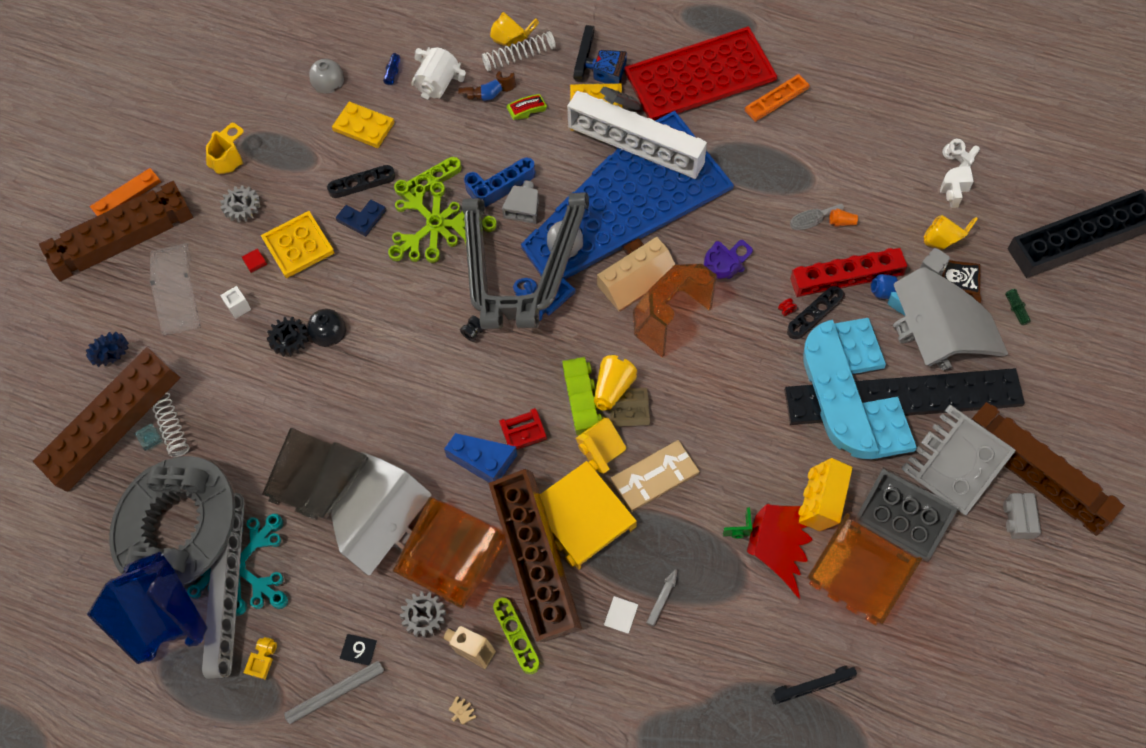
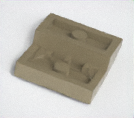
(631, 408)

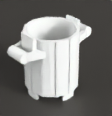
(436, 71)

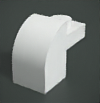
(955, 182)

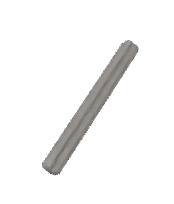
(333, 692)

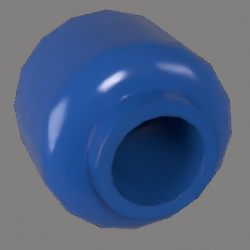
(883, 286)

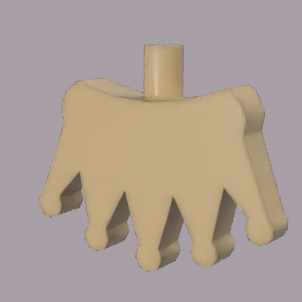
(461, 711)

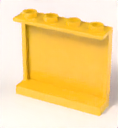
(584, 514)

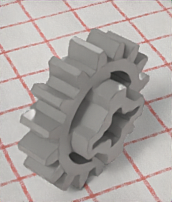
(240, 203)
(417, 620)

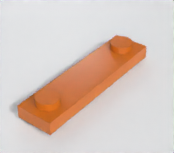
(777, 97)
(126, 192)

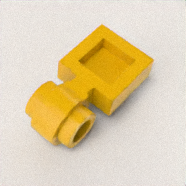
(259, 664)

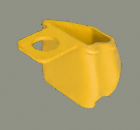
(507, 31)
(221, 151)
(945, 232)

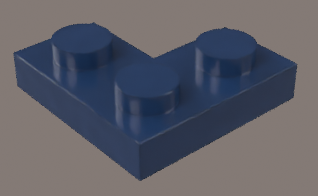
(361, 221)

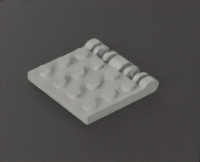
(961, 462)

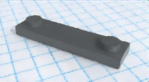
(621, 98)

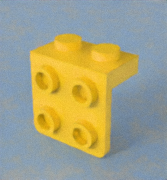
(601, 444)

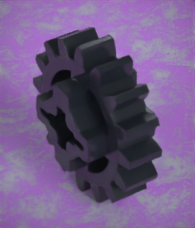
(287, 336)

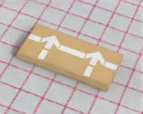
(654, 475)

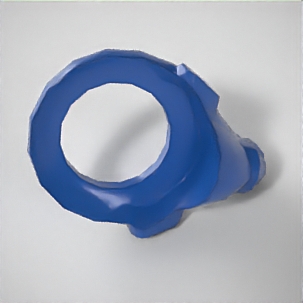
(529, 289)

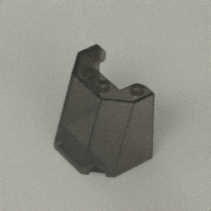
(312, 474)

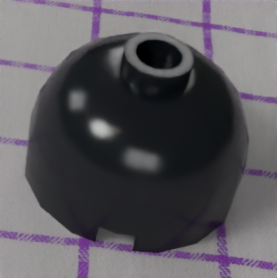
(326, 327)

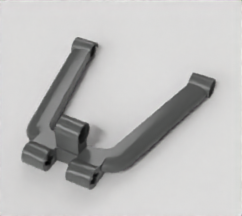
(522, 308)

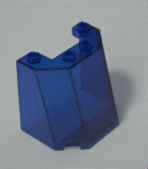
(147, 609)

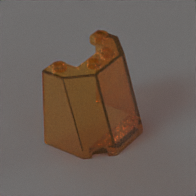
(653, 314)
(863, 571)

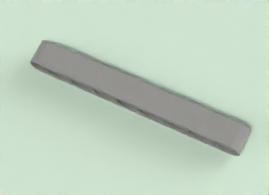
(223, 602)

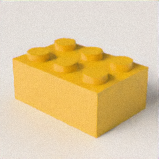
(825, 494)

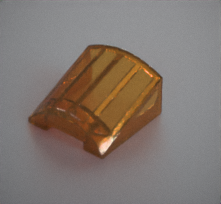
(449, 552)

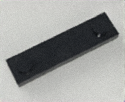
(785, 694)

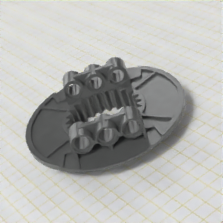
(151, 492)

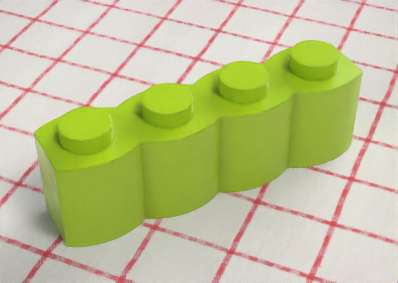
(580, 393)

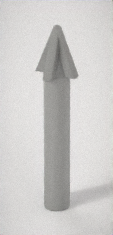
(669, 583)

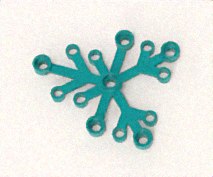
(259, 585)

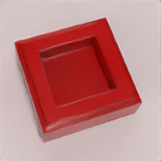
(254, 260)

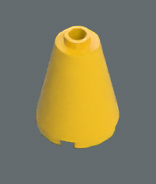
(613, 381)

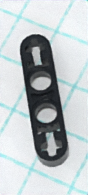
(584, 52)
(361, 183)
(817, 314)

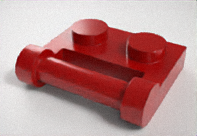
(525, 434)

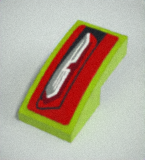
(523, 107)

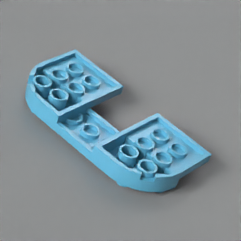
(860, 428)

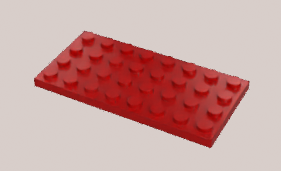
(700, 73)

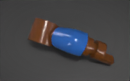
(491, 89)

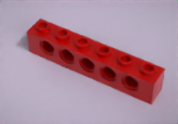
(858, 274)

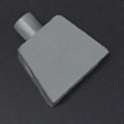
(522, 203)

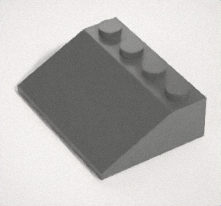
(906, 514)

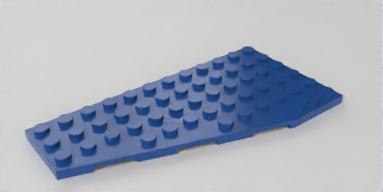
(629, 202)

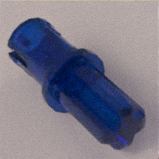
(391, 69)

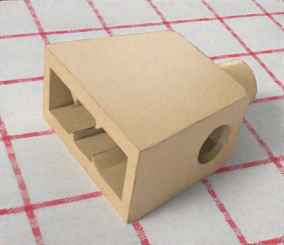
(470, 646)

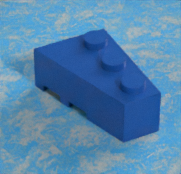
(480, 456)

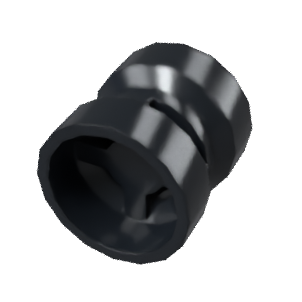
(471, 329)

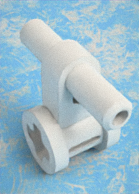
(959, 152)

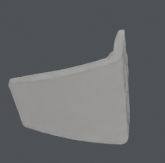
(944, 318)
(377, 513)

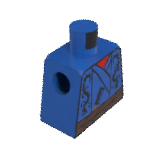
(608, 66)

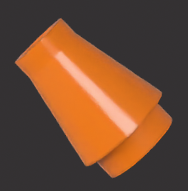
(842, 218)

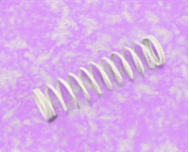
(550, 39)
(178, 453)

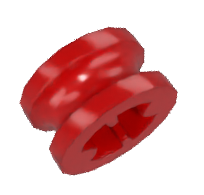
(787, 307)

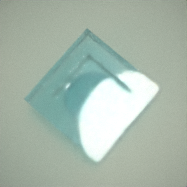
(148, 436)

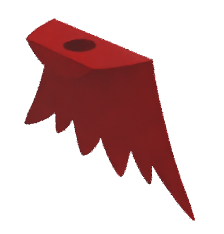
(777, 540)

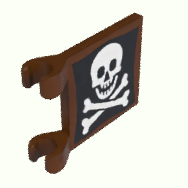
(965, 276)

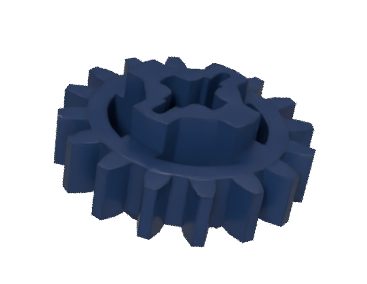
(107, 349)

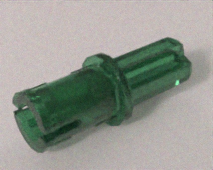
(1018, 306)

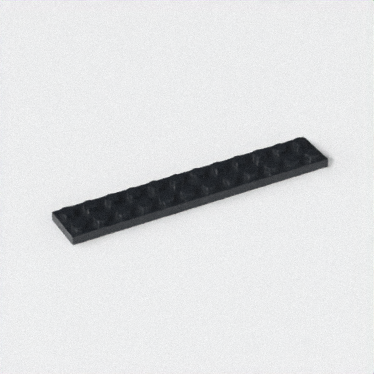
(920, 393)

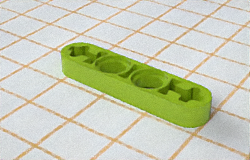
(428, 174)
(516, 635)

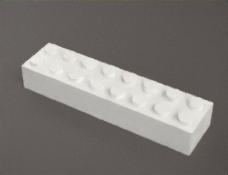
(636, 134)

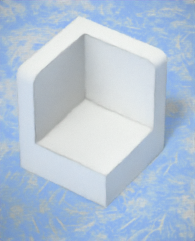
(235, 302)

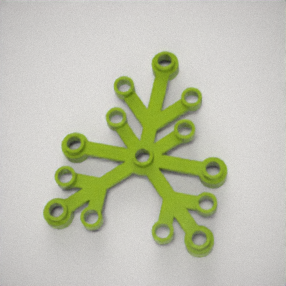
(415, 202)

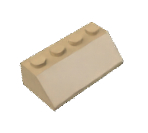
(635, 274)

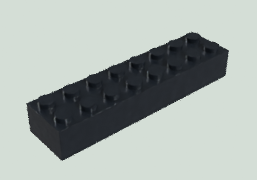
(1080, 234)

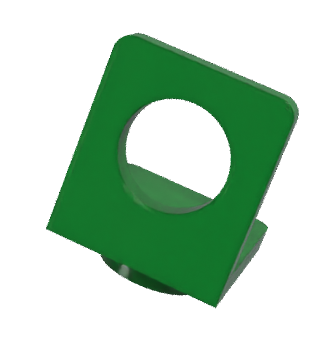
(740, 532)

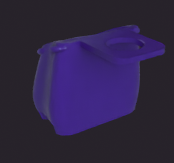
(726, 262)

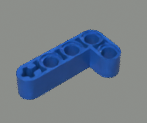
(506, 179)

